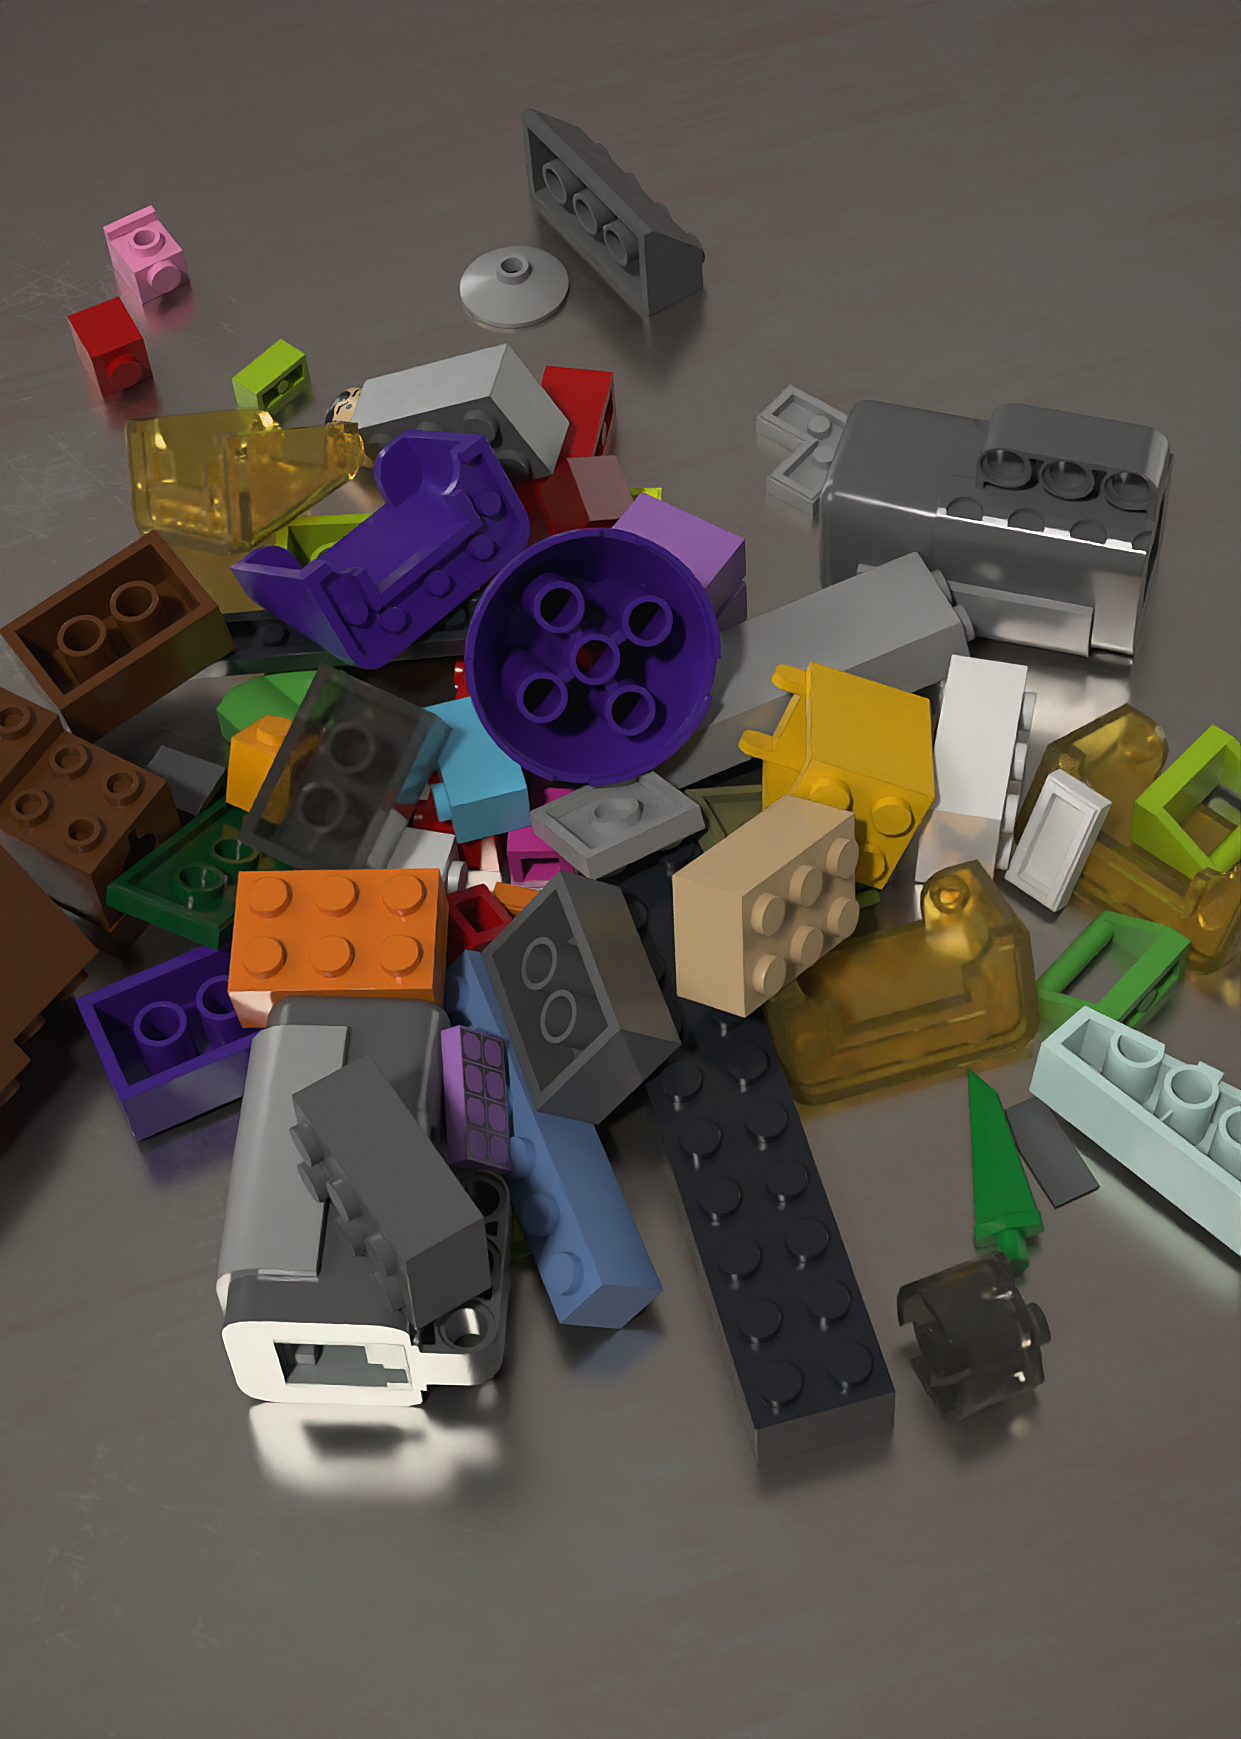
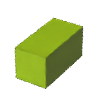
(271, 377)

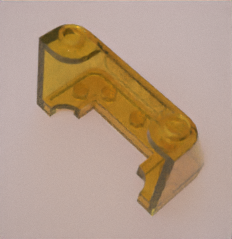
(232, 475)
(1120, 760)
(910, 995)

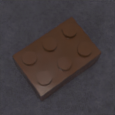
(118, 638)

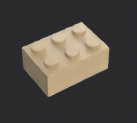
(764, 904)

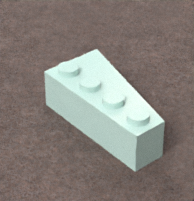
(1151, 1113)

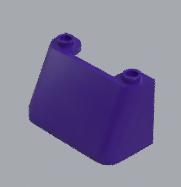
(411, 562)

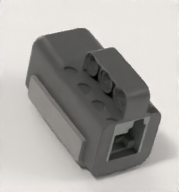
(1031, 517)
(291, 1294)

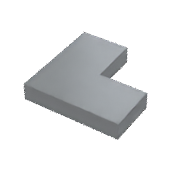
(812, 434)

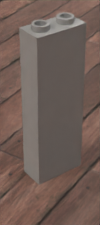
(877, 625)

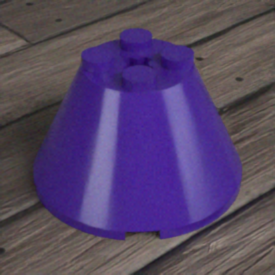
(592, 656)

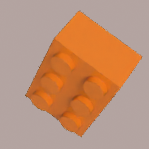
(337, 937)

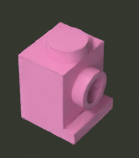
(146, 255)

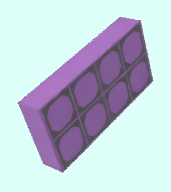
(475, 1100)

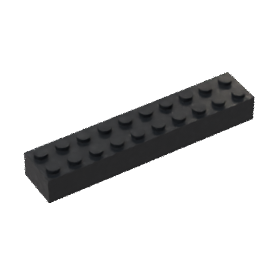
(754, 1209)

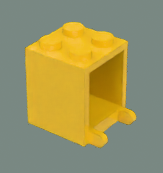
(855, 751)

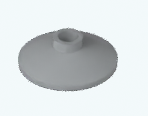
(514, 287)

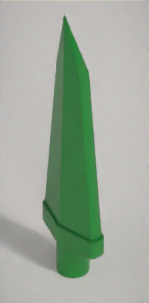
(1002, 1192)

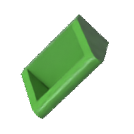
(1160, 968)

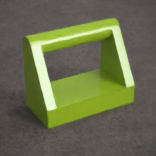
(1177, 792)

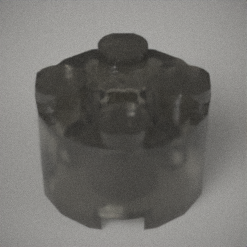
(974, 1334)

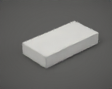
(1057, 840)

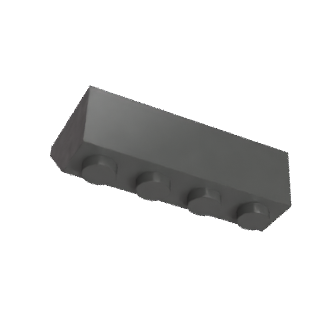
(610, 214)

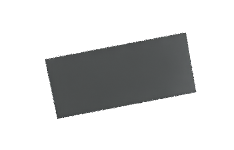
(1049, 1151)

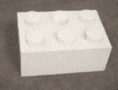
(977, 766)

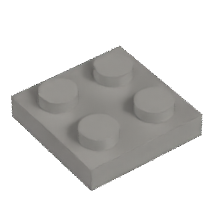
(616, 823)

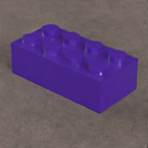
(170, 1040)

